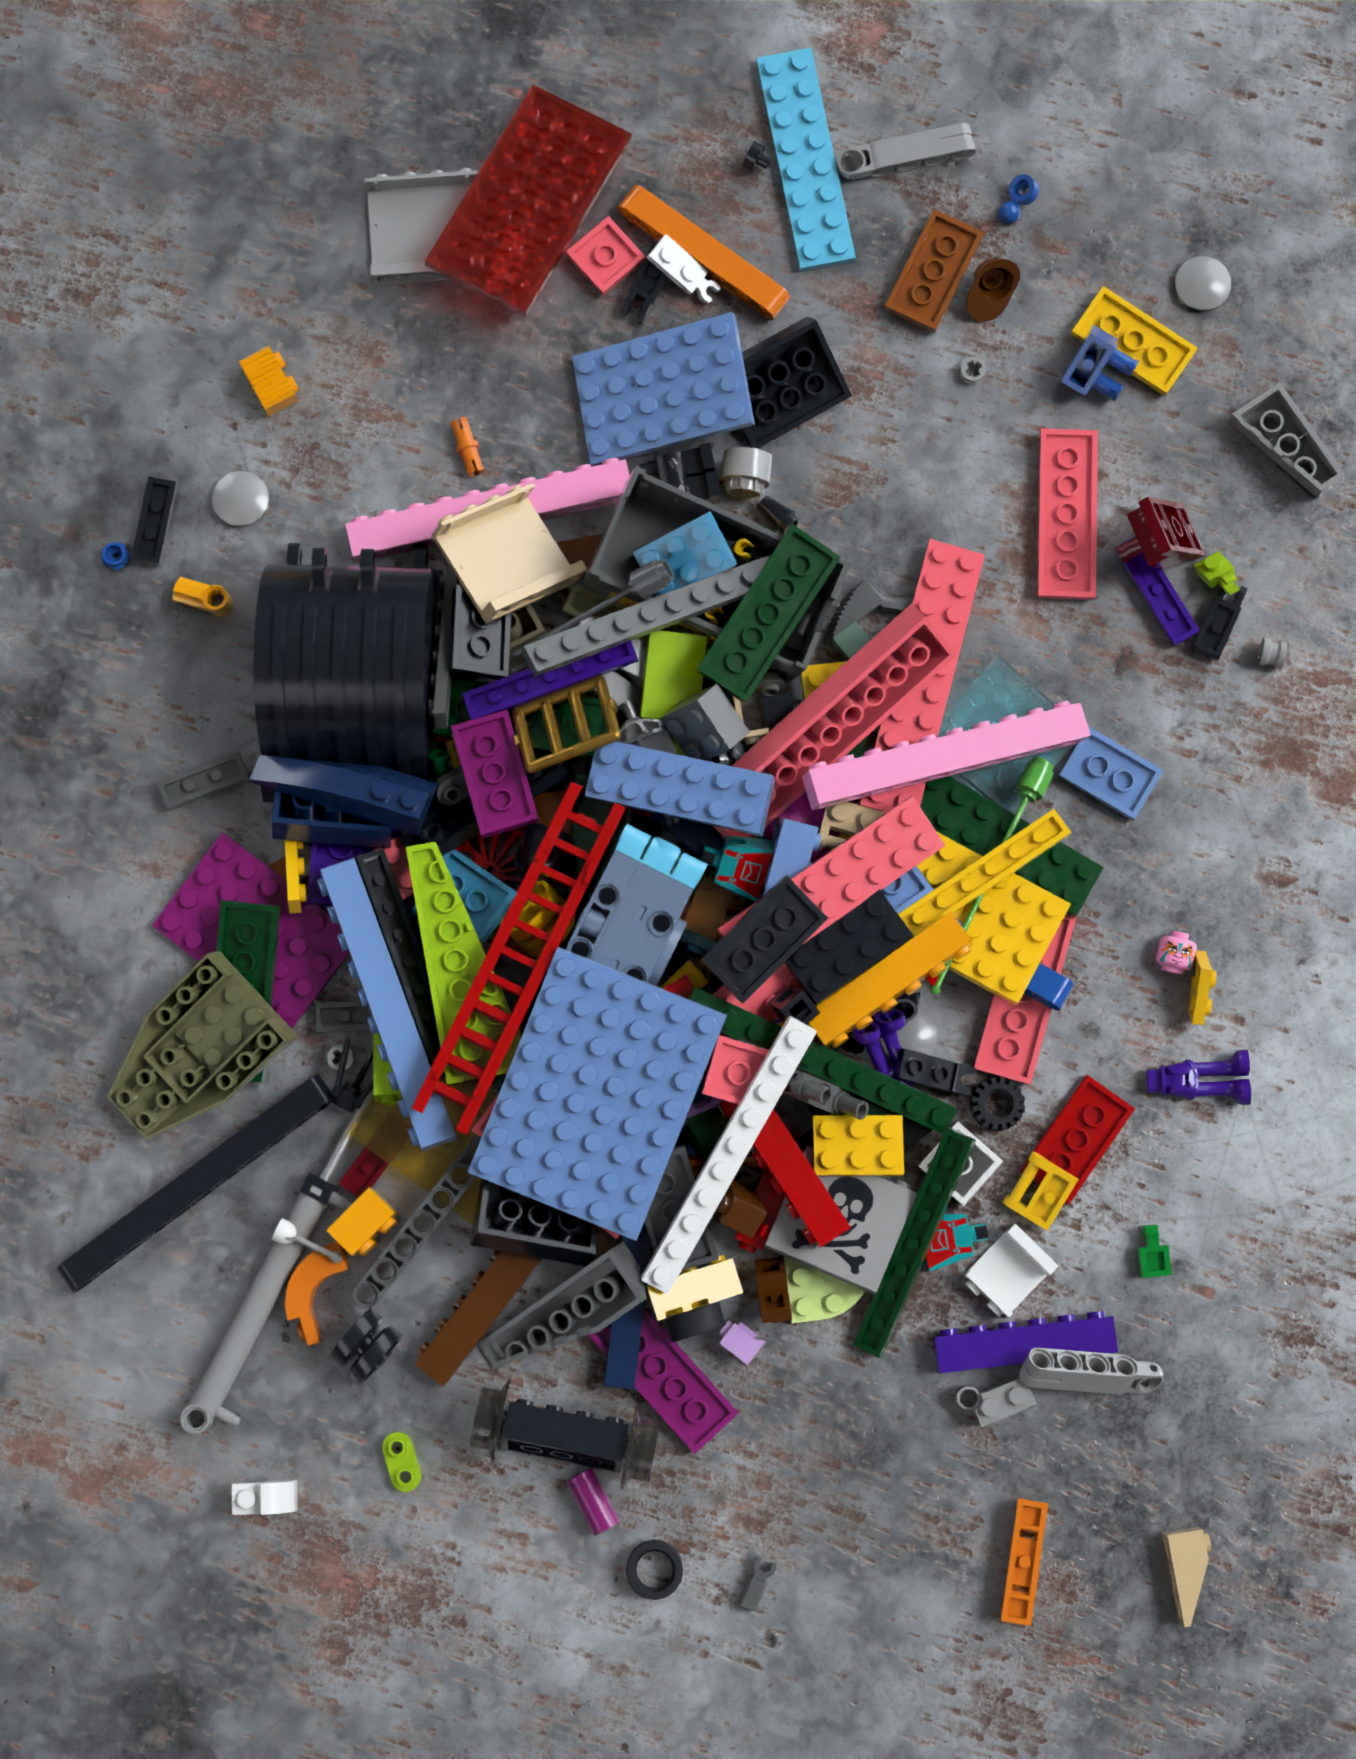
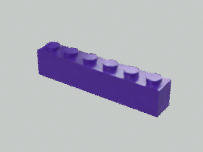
(1012, 1344)

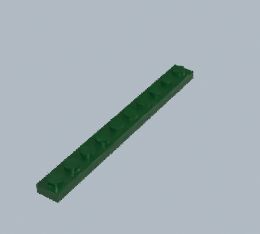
(835, 1067)

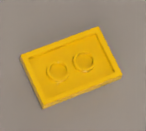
(857, 1146)

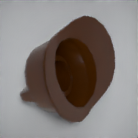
(992, 288)

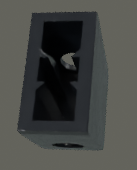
(774, 709)

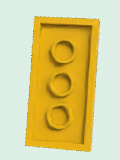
(1158, 349)

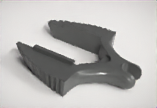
(859, 605)

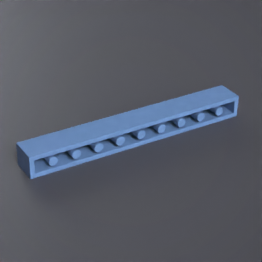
(385, 1000)

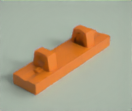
(1024, 1562)

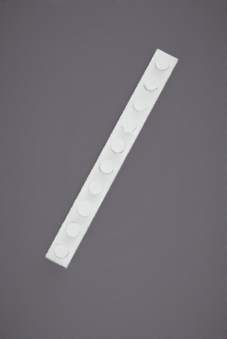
(728, 1154)

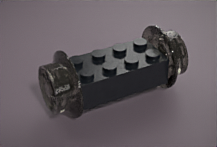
(564, 1435)

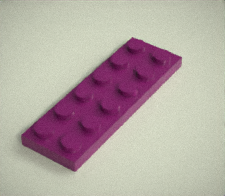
(675, 1385)

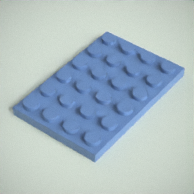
(663, 389)

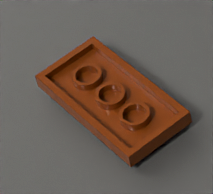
(934, 271)

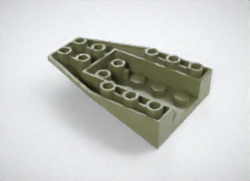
(197, 1048)

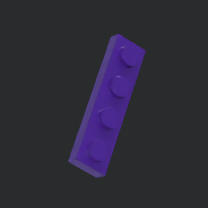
(1161, 599)

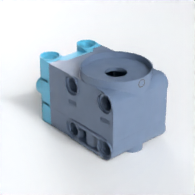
(638, 907)

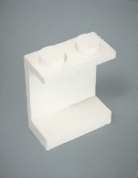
(1009, 1271)

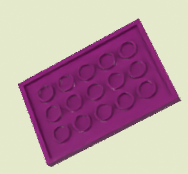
(306, 940)

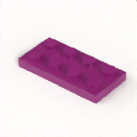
(494, 774)

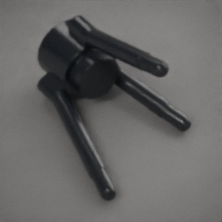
(349, 1096)

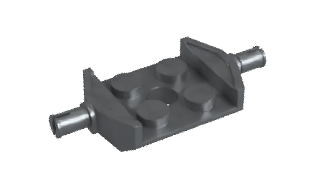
(646, 734)

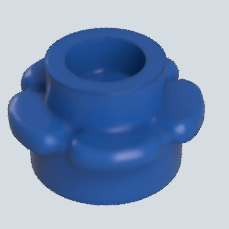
(115, 548)

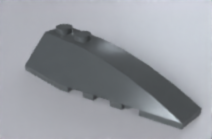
(572, 1310)

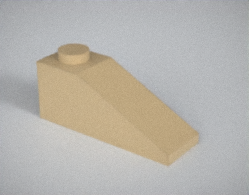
(1187, 1566)

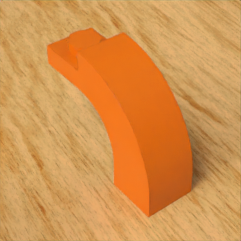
(302, 1288)

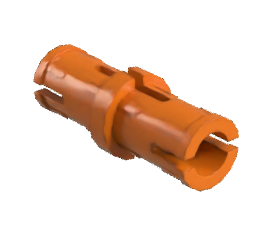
(467, 447)

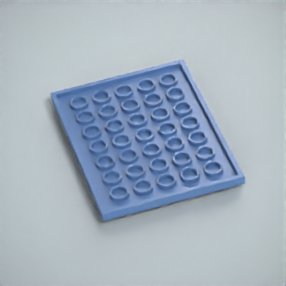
(597, 1093)

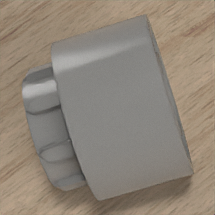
(746, 471)

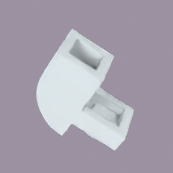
(264, 1497)

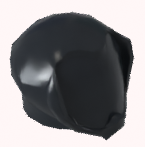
(557, 860)

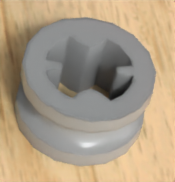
(975, 361)

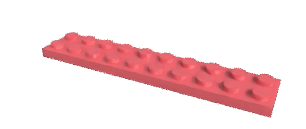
(946, 598)

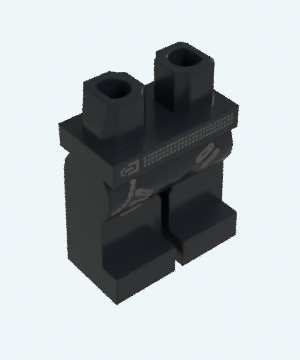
(689, 471)

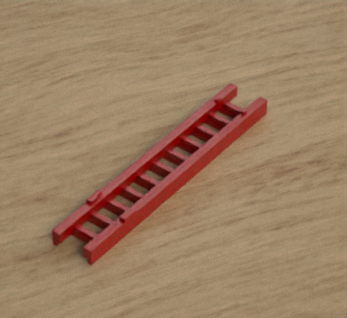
(484, 975)

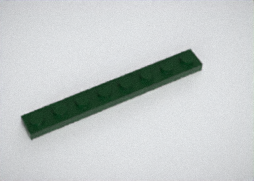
(914, 1242)

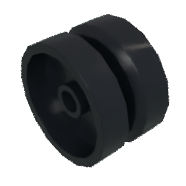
(362, 1344)

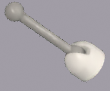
(287, 1233)

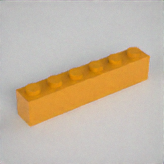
(890, 979)

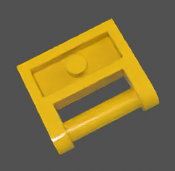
(1049, 1195)

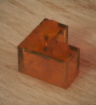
(709, 908)

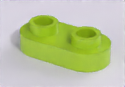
(402, 1461)

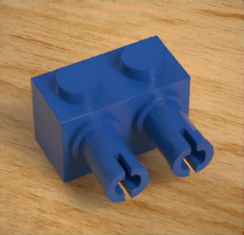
(1086, 366)

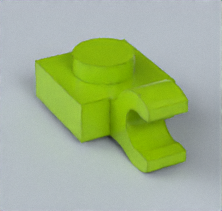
(1217, 570)

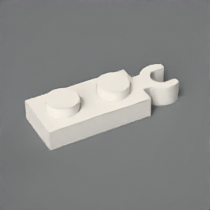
(682, 268)

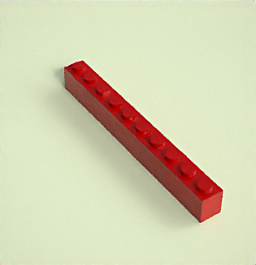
(788, 1167)

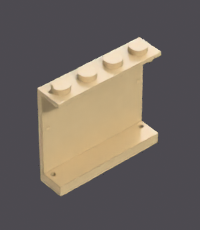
(504, 554)

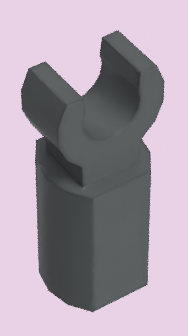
(755, 1586)

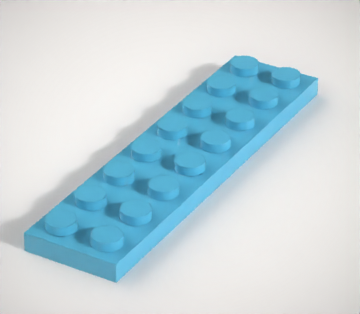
(805, 159)

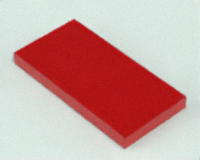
(1082, 1132)

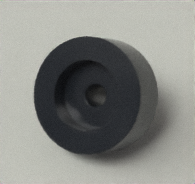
(756, 158)

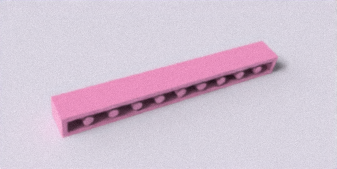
(552, 497)
(946, 755)

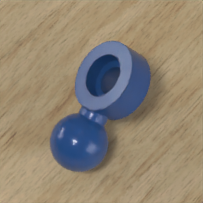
(1009, 211)

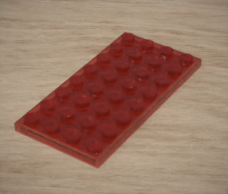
(528, 200)

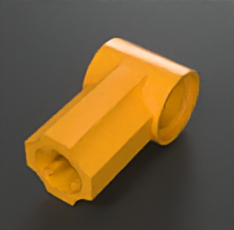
(201, 596)

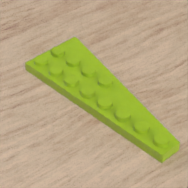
(453, 958)

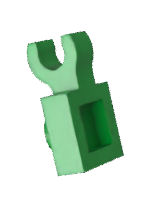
(1154, 1258)

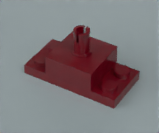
(1161, 534)

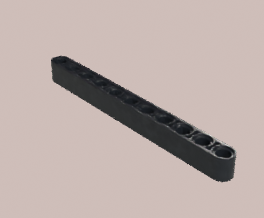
(195, 1183)

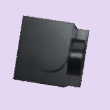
(795, 1003)

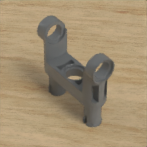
(824, 1095)

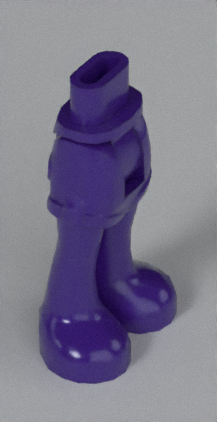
(885, 1025)
(1183, 1079)

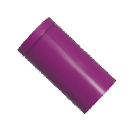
(592, 1501)

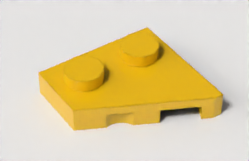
(1200, 986)

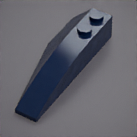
(351, 788)

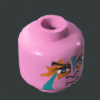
(1176, 953)

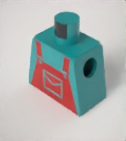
(740, 864)
(954, 1241)

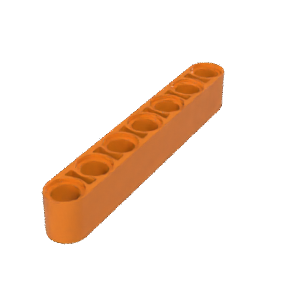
(722, 263)

